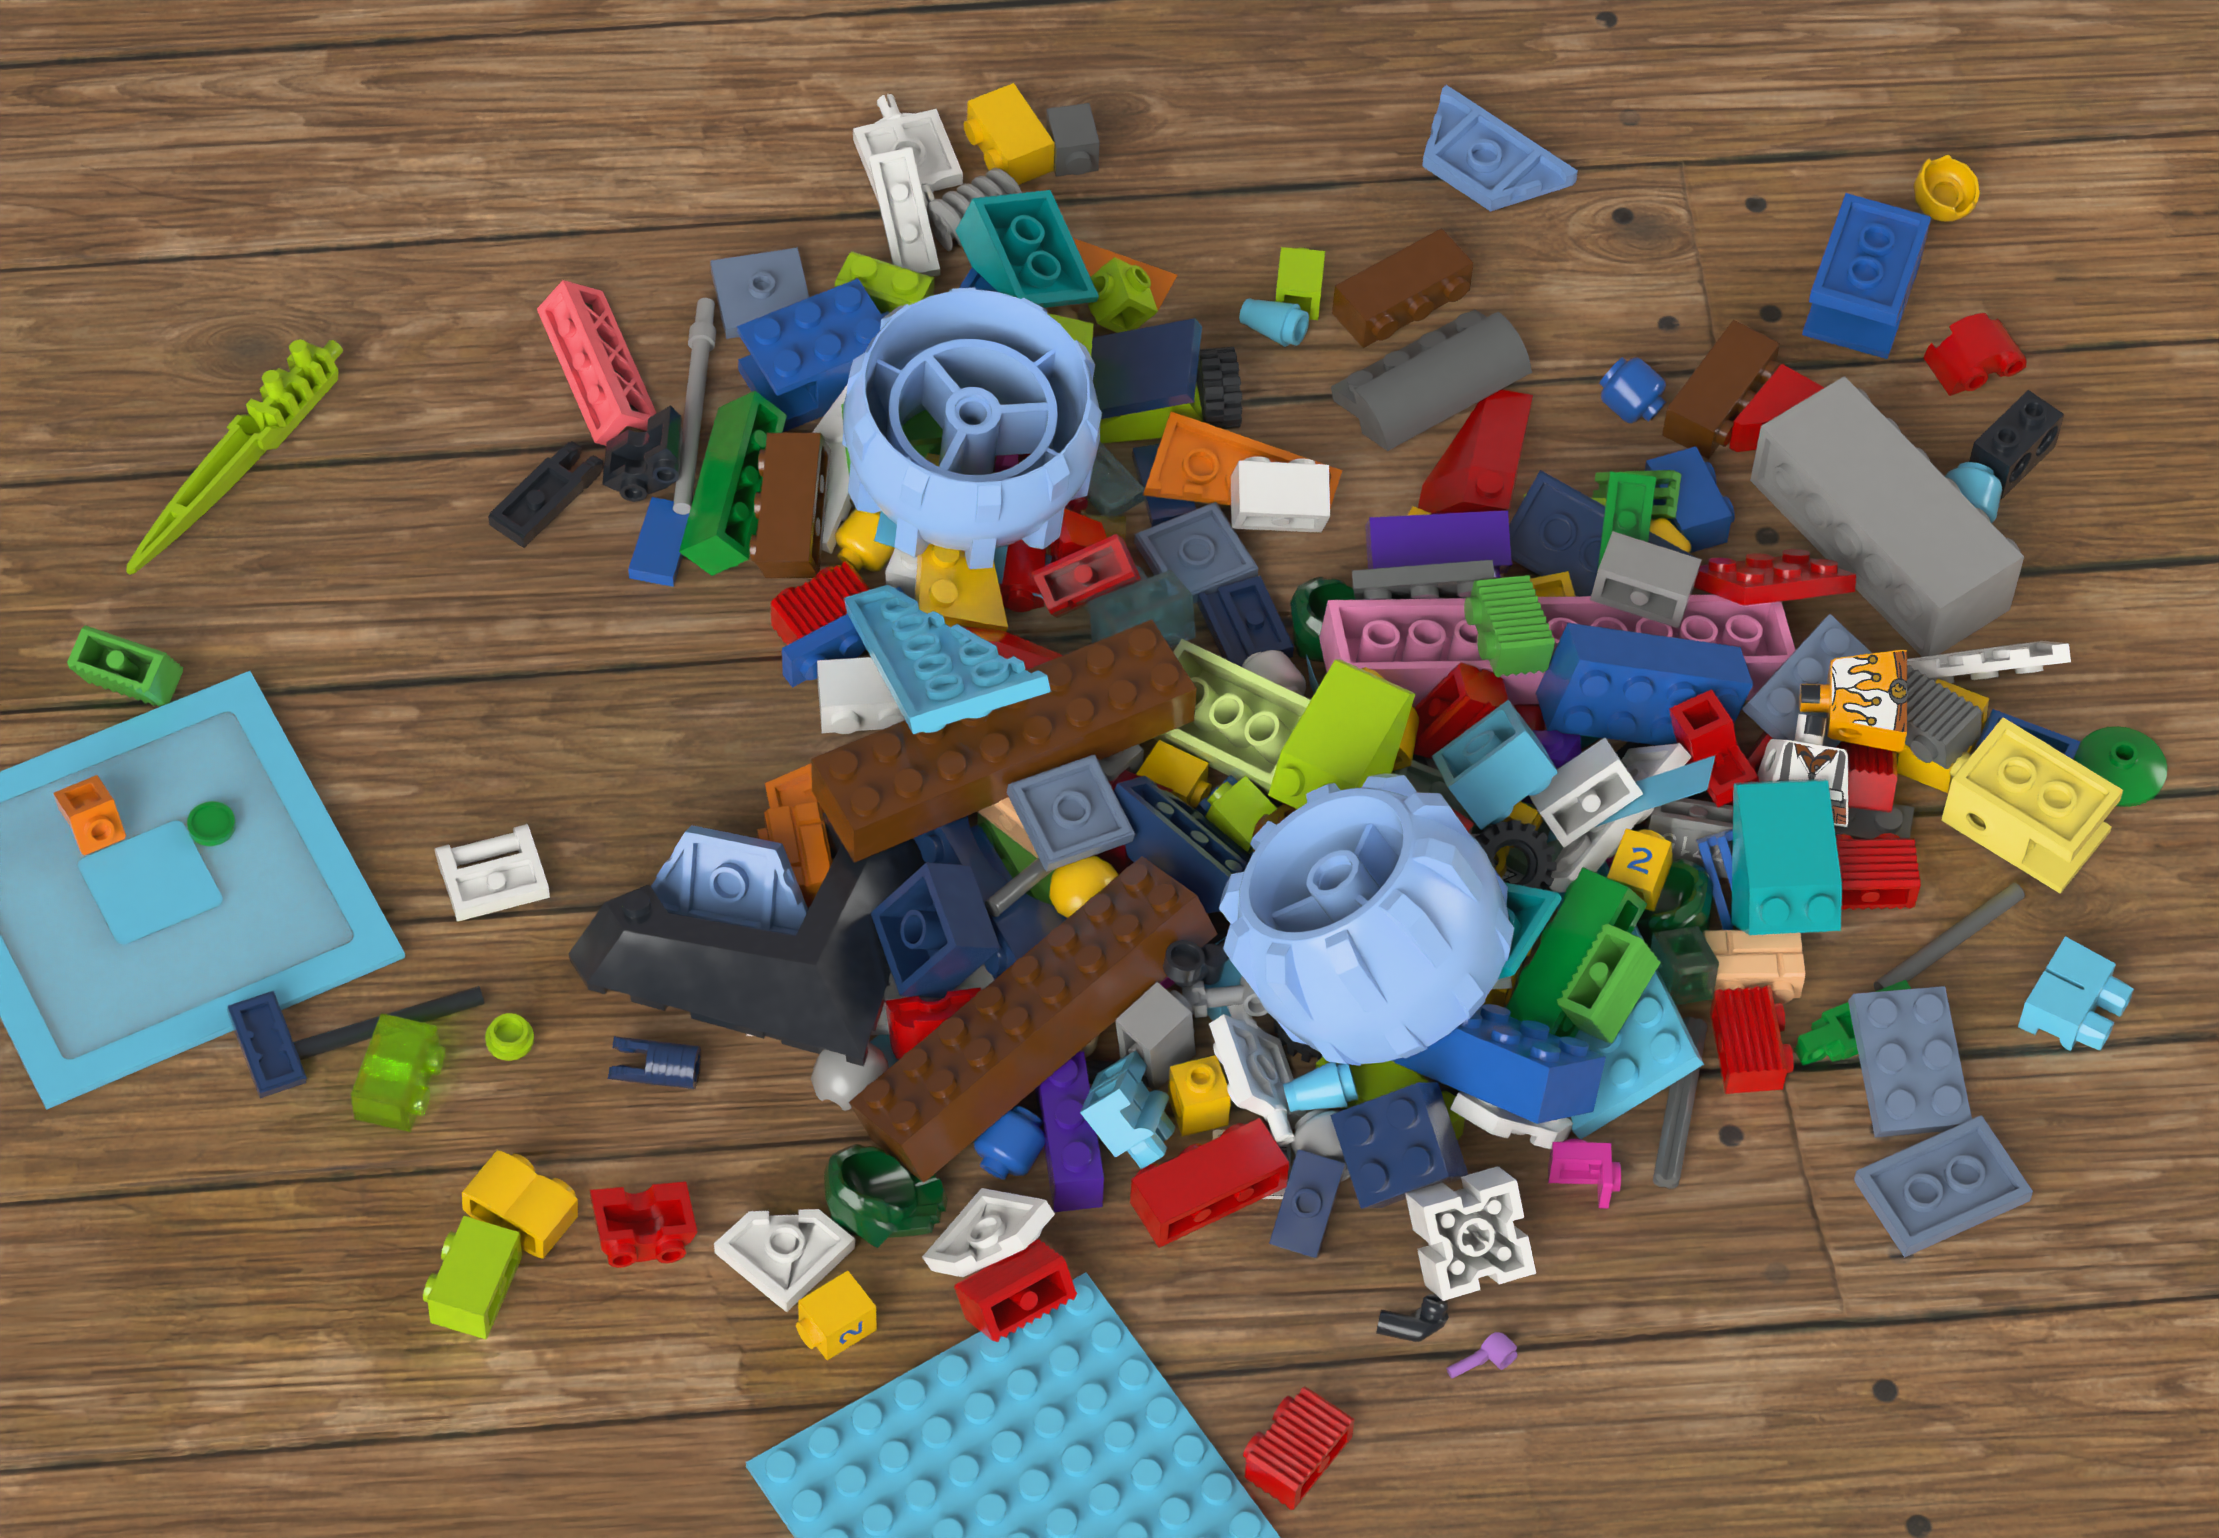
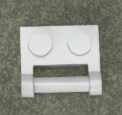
(494, 883)

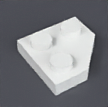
(1503, 1123)
(988, 1231)
(784, 1252)

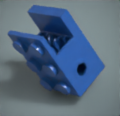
(1866, 275)
(807, 350)

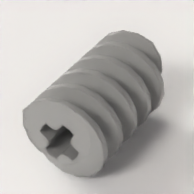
(947, 212)

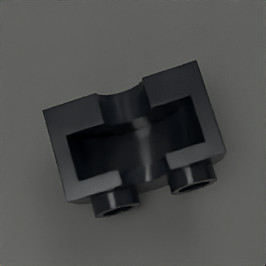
(645, 460)

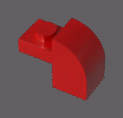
(1709, 731)

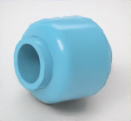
(1978, 486)

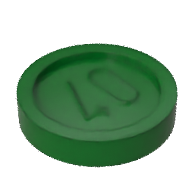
(211, 823)

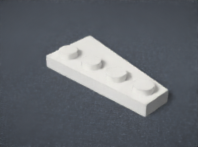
(1603, 841)

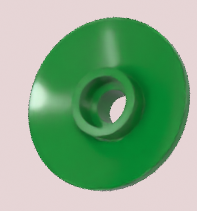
(2139, 776)

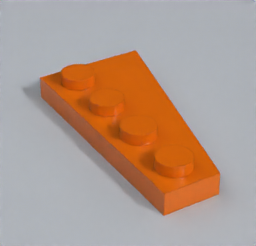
(1199, 459)

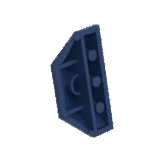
(1179, 840)

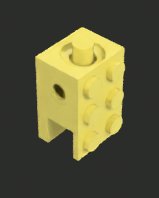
(2030, 804)

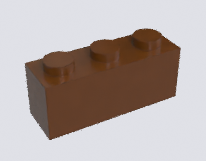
(1402, 288)
(1721, 389)
(791, 505)

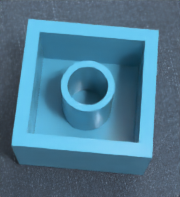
(1495, 765)

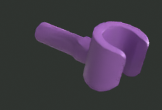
(1496, 1348)

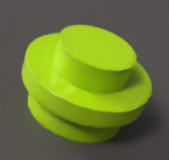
(509, 1037)

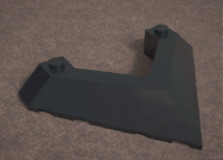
(798, 989)

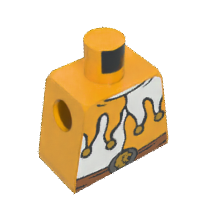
(1863, 699)

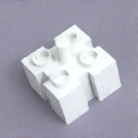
(1470, 1233)

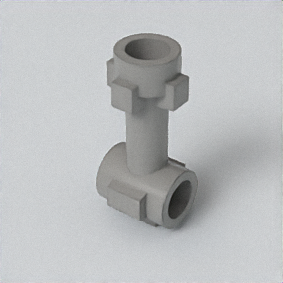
(1203, 998)

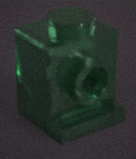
(1686, 964)

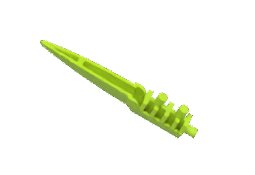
(285, 404)

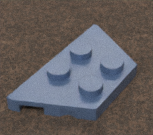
(1489, 157)
(731, 881)

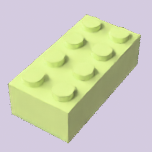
(1237, 717)

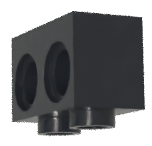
(2018, 440)

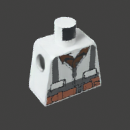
(1809, 760)

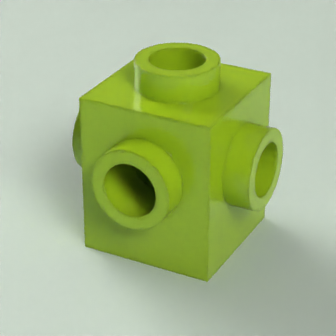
(1123, 296)

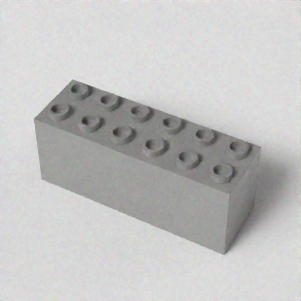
(1887, 517)

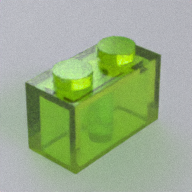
(396, 1073)

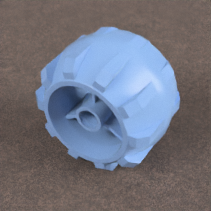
(997, 384)
(1368, 921)

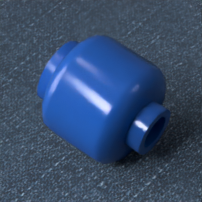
(1633, 390)
(1011, 1144)

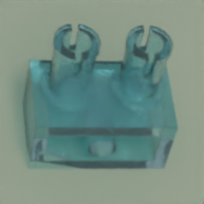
(1154, 598)

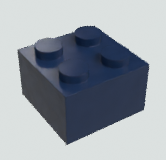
(935, 930)
(1399, 1144)

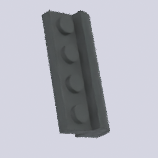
(1434, 377)

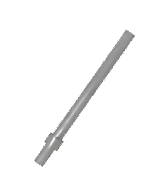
(701, 341)

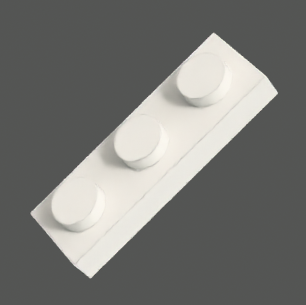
(904, 211)

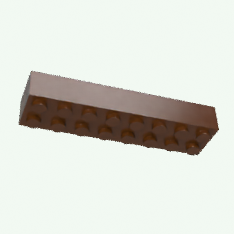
(912, 783)
(1030, 1019)

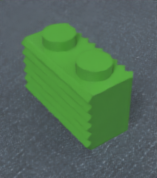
(1510, 625)
(124, 666)
(1608, 983)

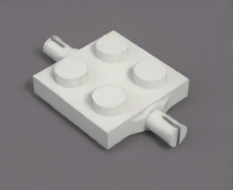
(921, 131)
(1255, 1070)

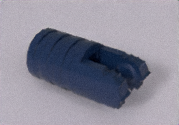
(665, 1063)

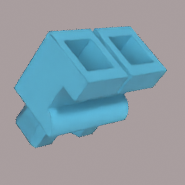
(2069, 995)
(1127, 1113)

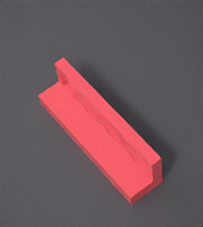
(590, 360)

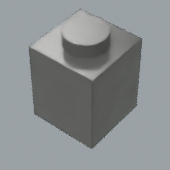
(1074, 139)

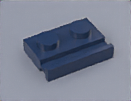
(1244, 620)

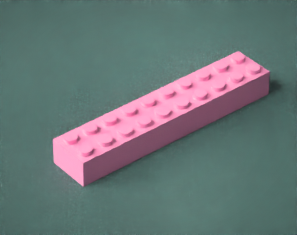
(1425, 639)

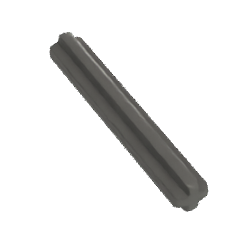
(1678, 1116)

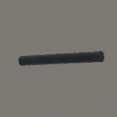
(364, 1030)

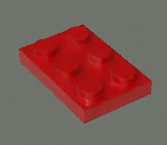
(1774, 579)

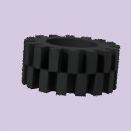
(1219, 387)
(1529, 842)

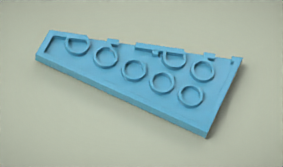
(934, 668)
(1645, 1055)

